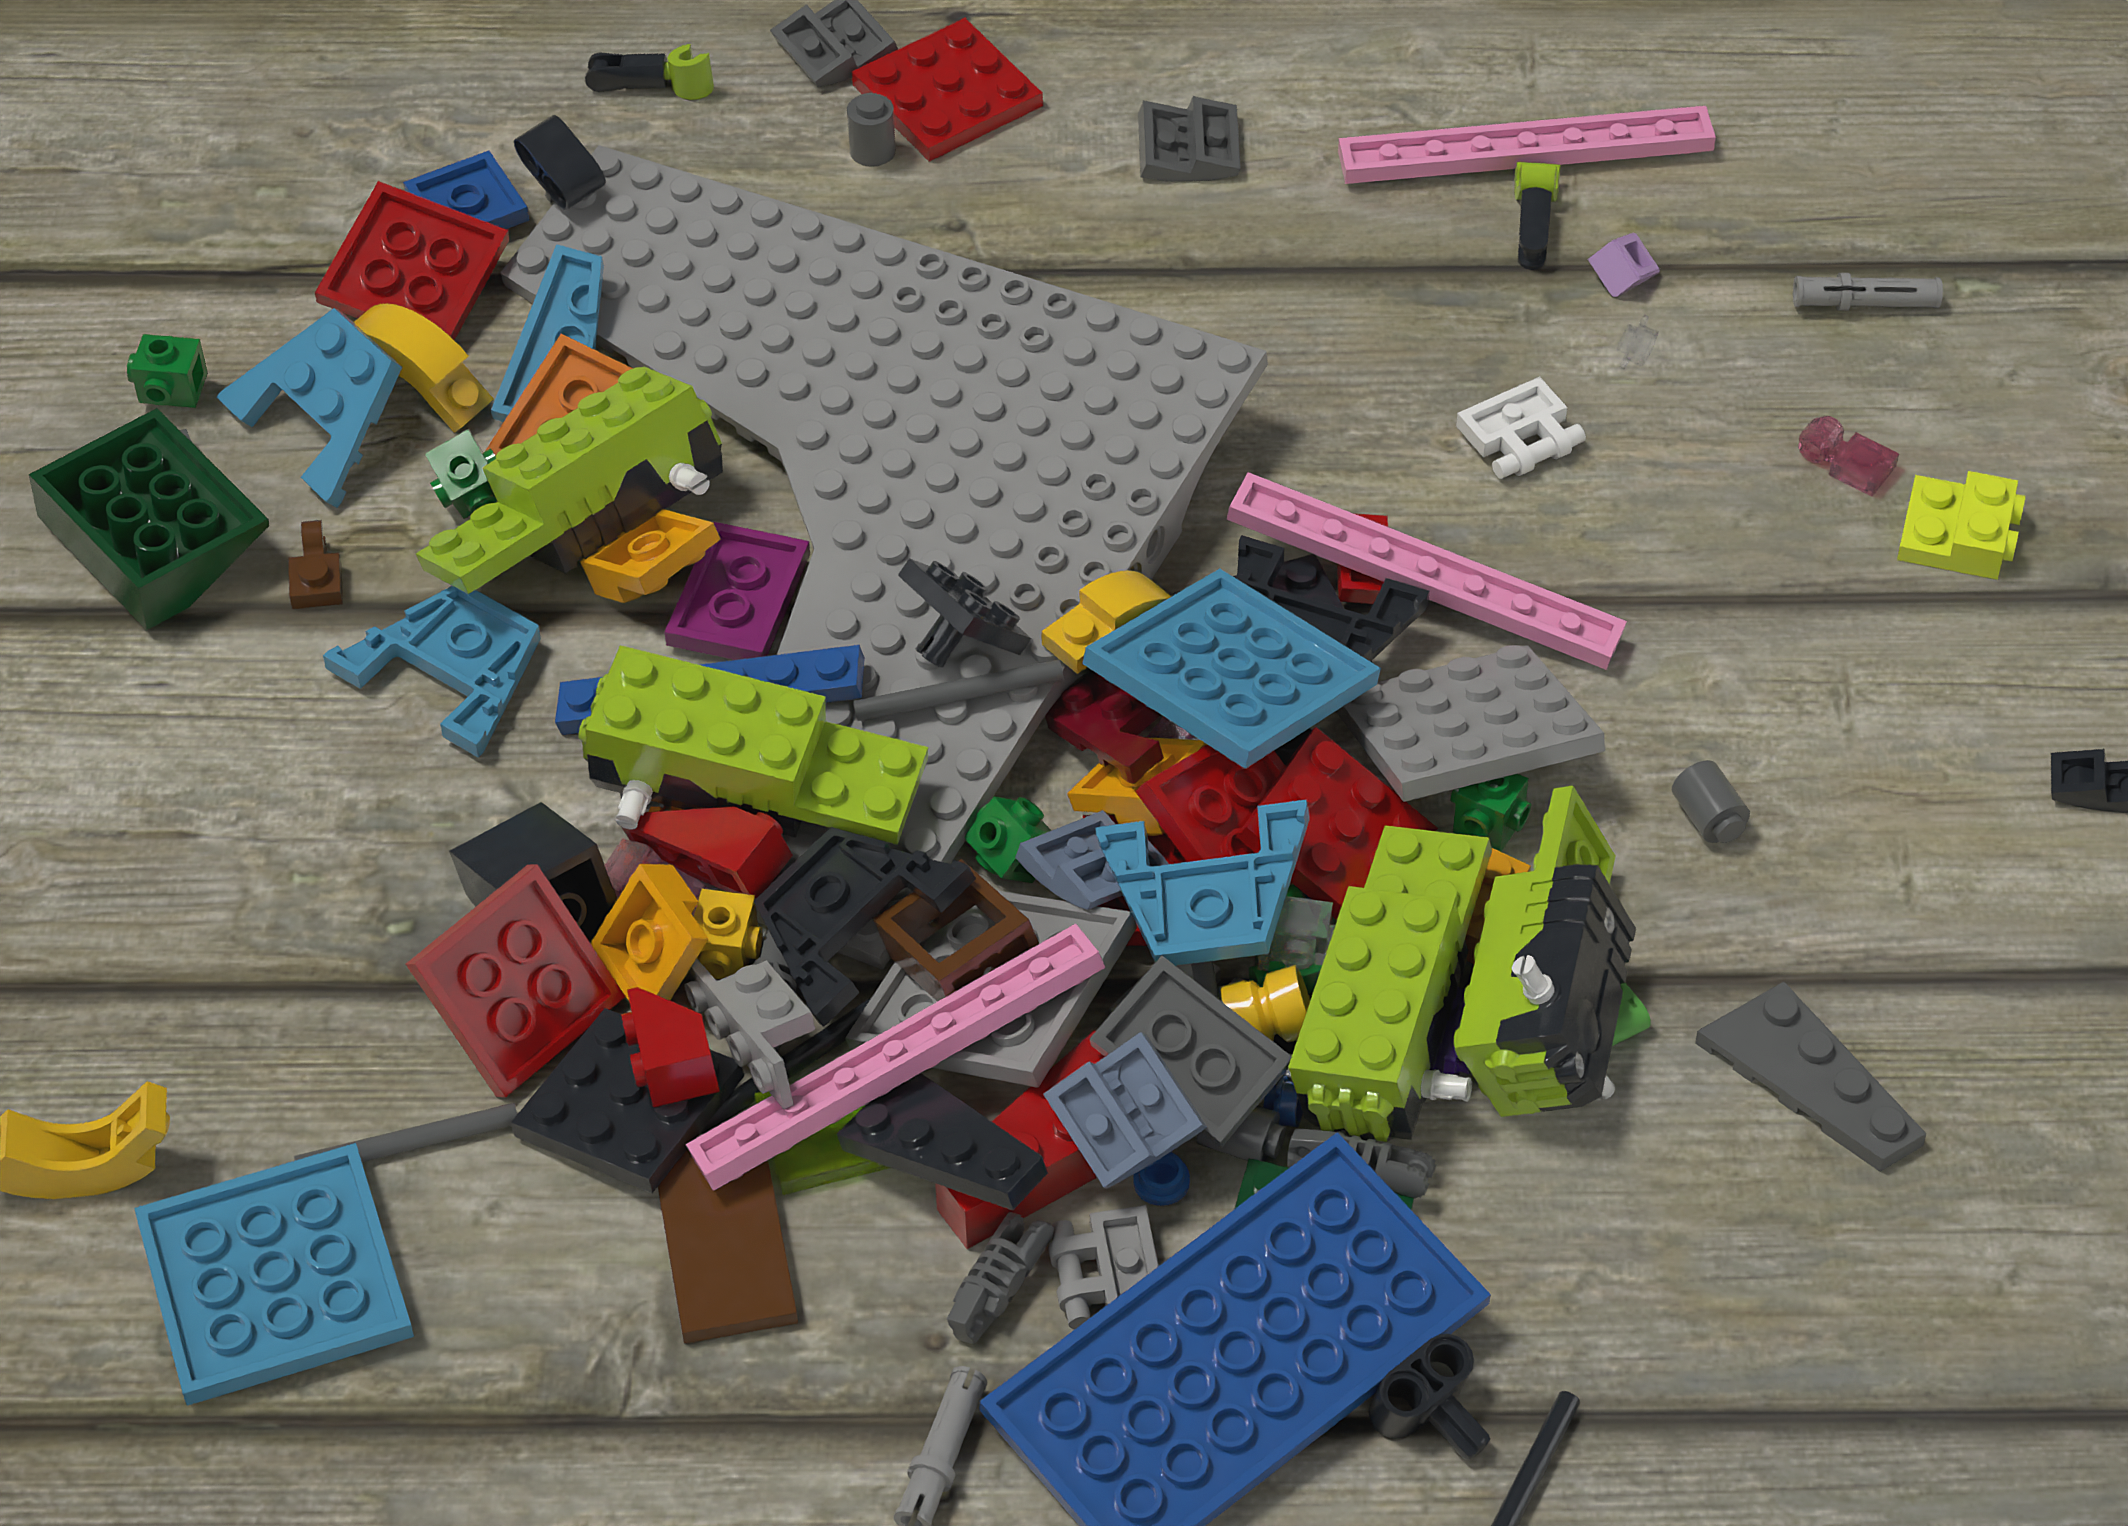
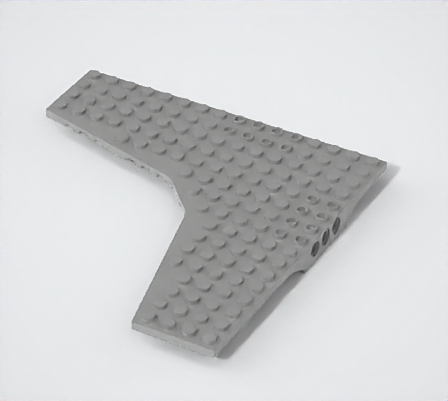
(917, 421)

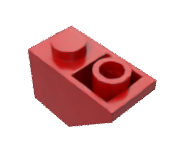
(672, 1048)

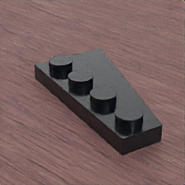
(945, 1142)

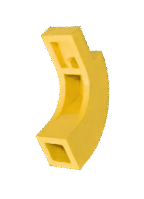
(428, 361)
(1102, 609)
(83, 1158)

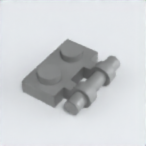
(1123, 1253)

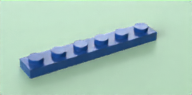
(824, 672)

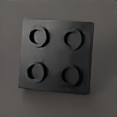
(961, 611)

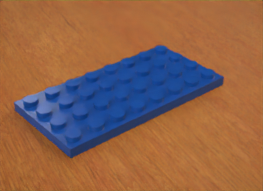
(1235, 1349)

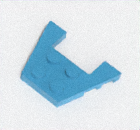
(336, 379)
(463, 643)
(1208, 905)

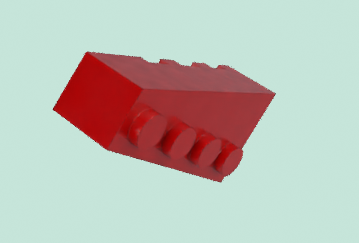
(1038, 1127)

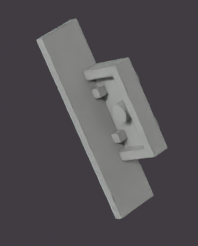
(754, 1015)

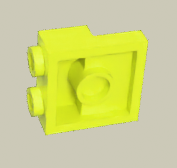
(1962, 524)

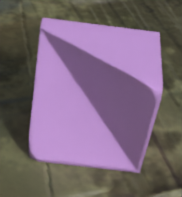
(1623, 264)

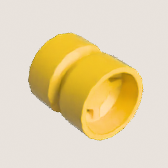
(1275, 1007)

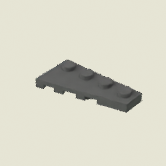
(1813, 1073)

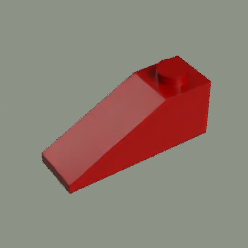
(717, 846)

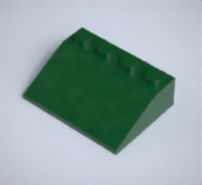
(147, 515)

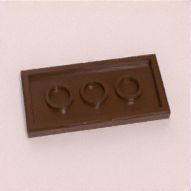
(725, 1253)

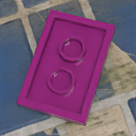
(738, 594)

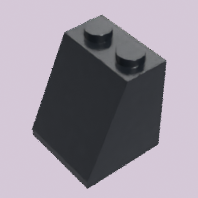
(560, 850)

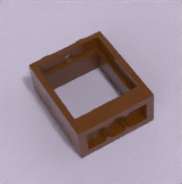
(908, 925)

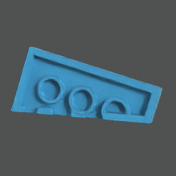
(563, 305)

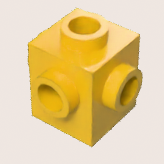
(732, 931)

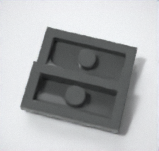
(833, 40)
(1189, 142)

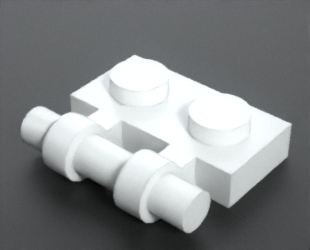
(1514, 416)

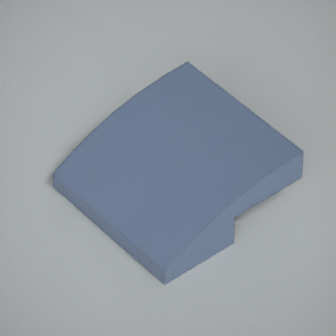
(1072, 862)
(1125, 1110)

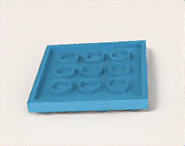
(1231, 667)
(272, 1274)

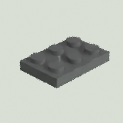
(1204, 1043)

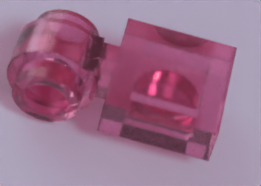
(1856, 462)

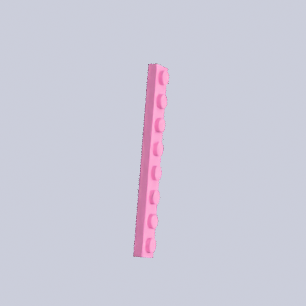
(1538, 141)
(1448, 576)
(896, 1056)

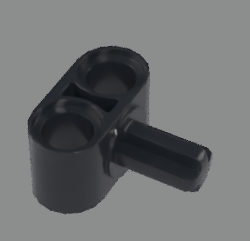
(559, 162)
(1430, 1396)

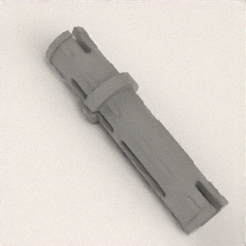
(1848, 291)
(932, 1470)

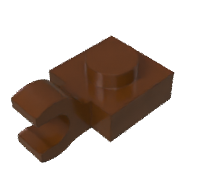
(316, 576)

